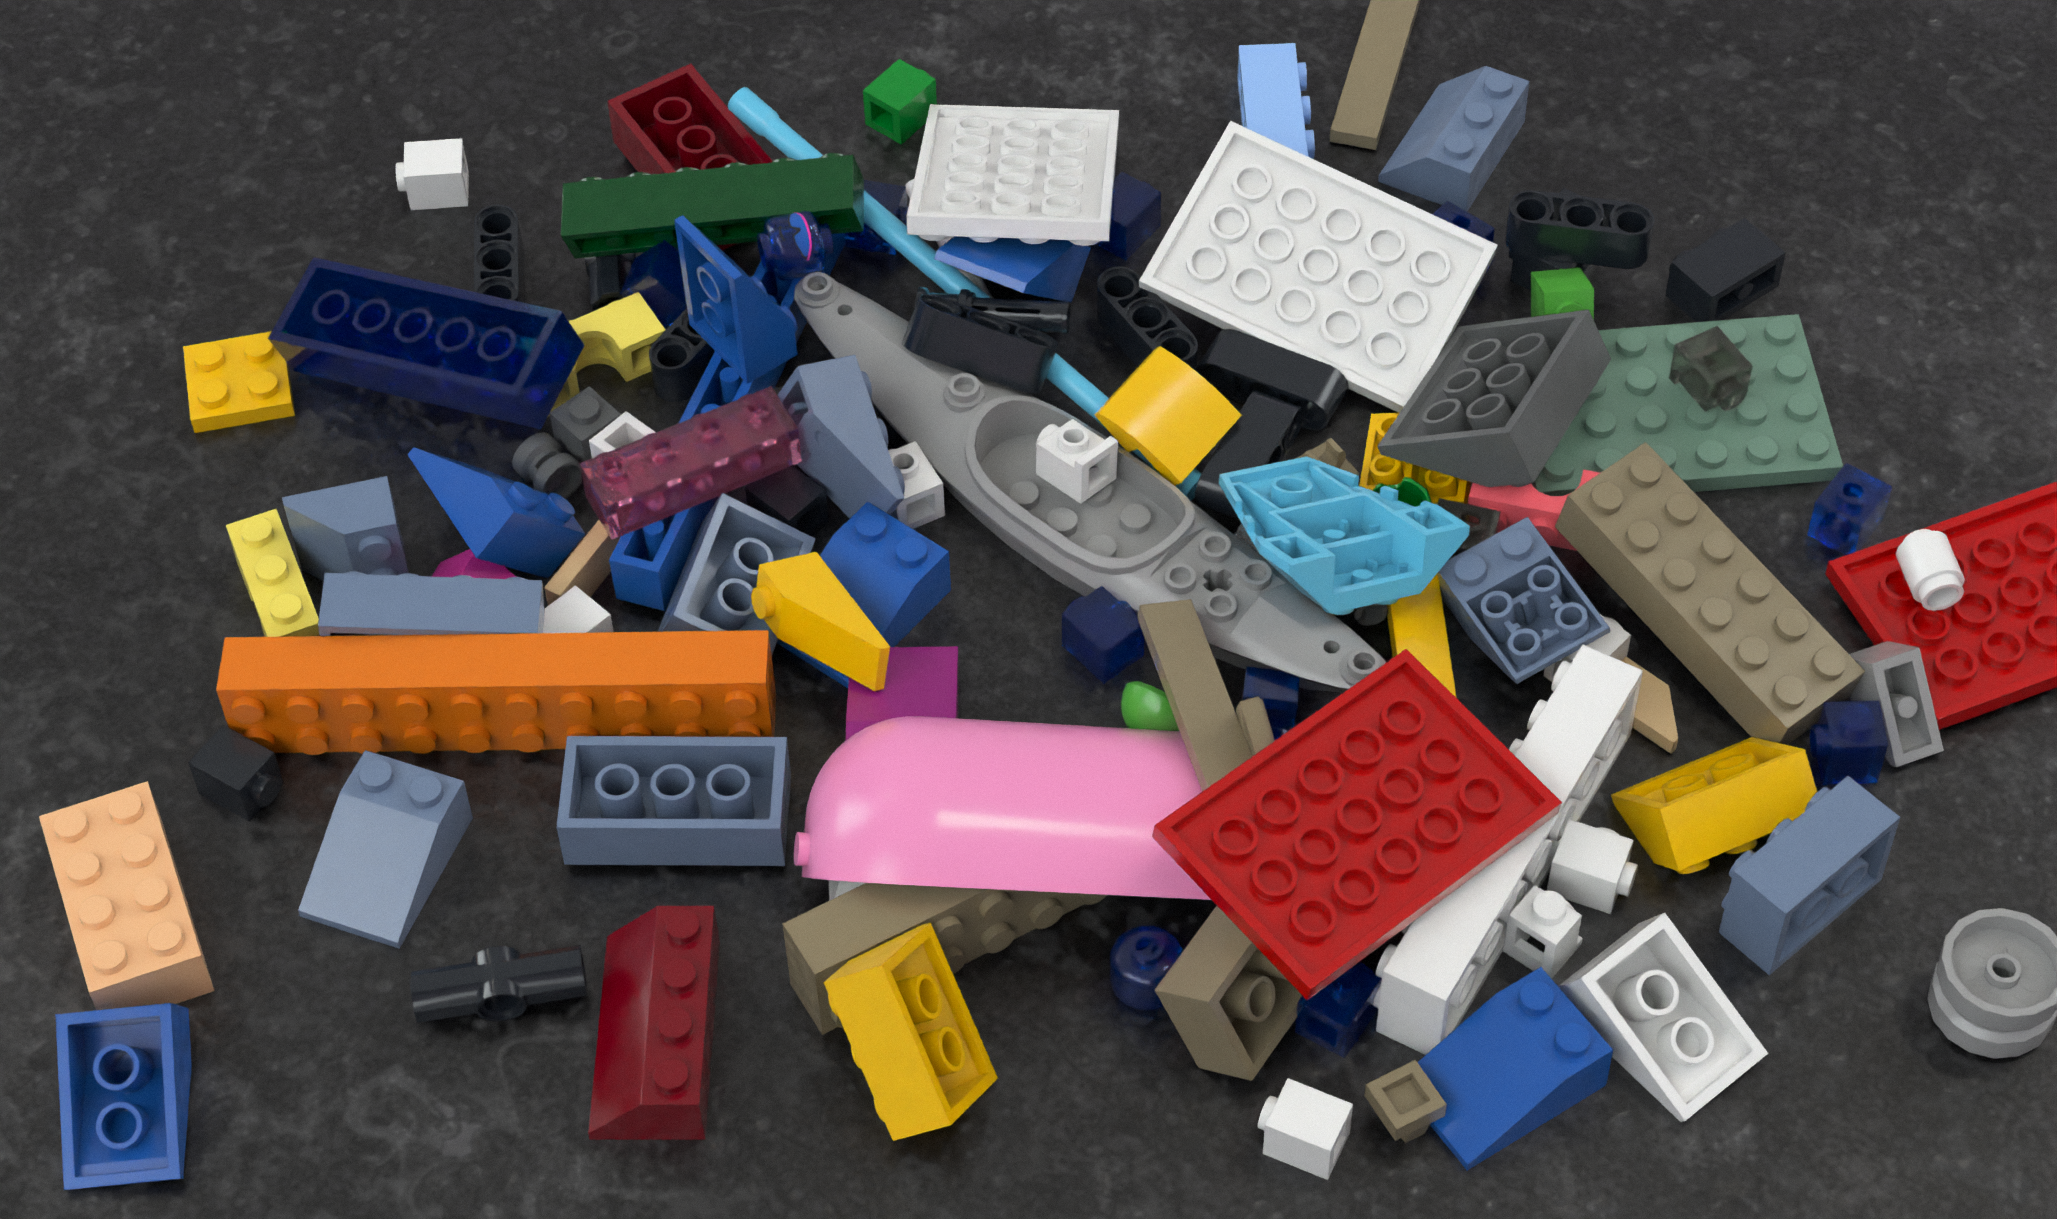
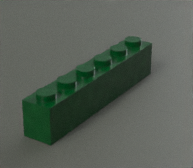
(722, 202)

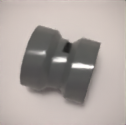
(546, 466)

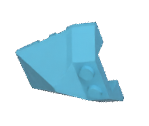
(1339, 538)

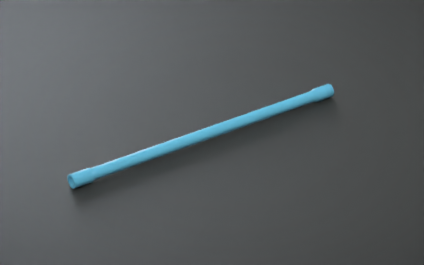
(766, 123)

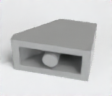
(1899, 682)

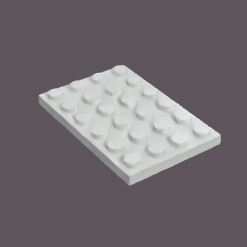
(1015, 174)
(1318, 265)

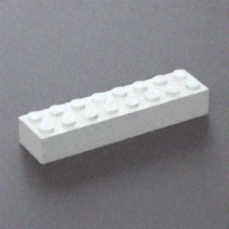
(1457, 942)

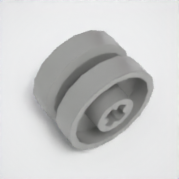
(1996, 983)

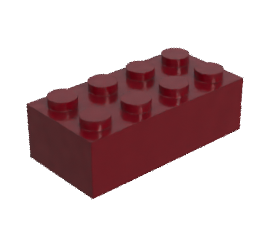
(680, 125)

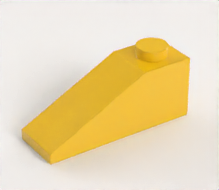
(819, 617)

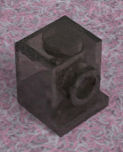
(1711, 370)

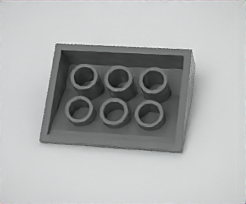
(1500, 398)

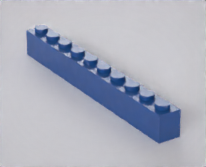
(652, 558)

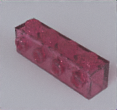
(691, 462)

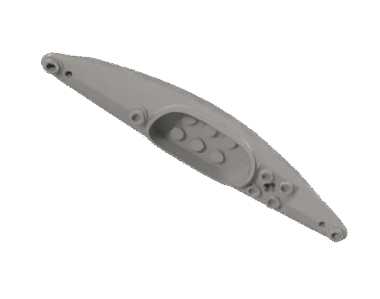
(1129, 537)

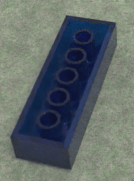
(427, 342)

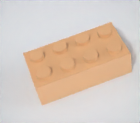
(125, 901)

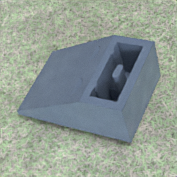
(841, 435)
(1519, 601)

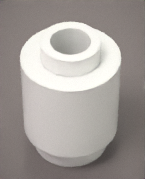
(1931, 569)

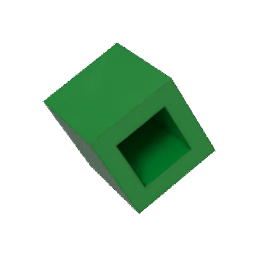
(899, 101)

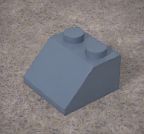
(347, 529)

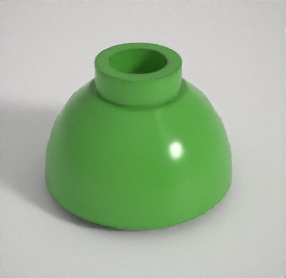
(1146, 708)

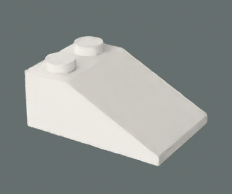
(1664, 1017)

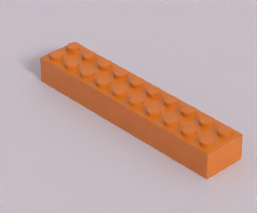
(494, 689)

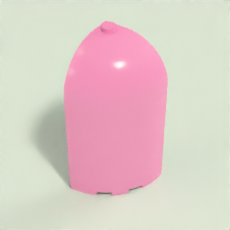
(1000, 808)

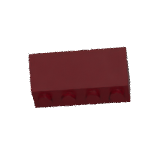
(656, 1027)

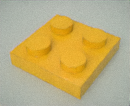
(236, 382)

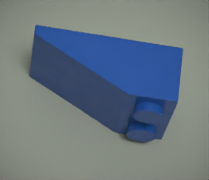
(1034, 269)
(732, 308)
(500, 516)
(887, 572)
(1514, 1067)
(123, 1094)

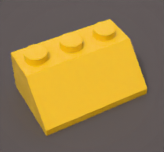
(1717, 803)
(911, 1033)

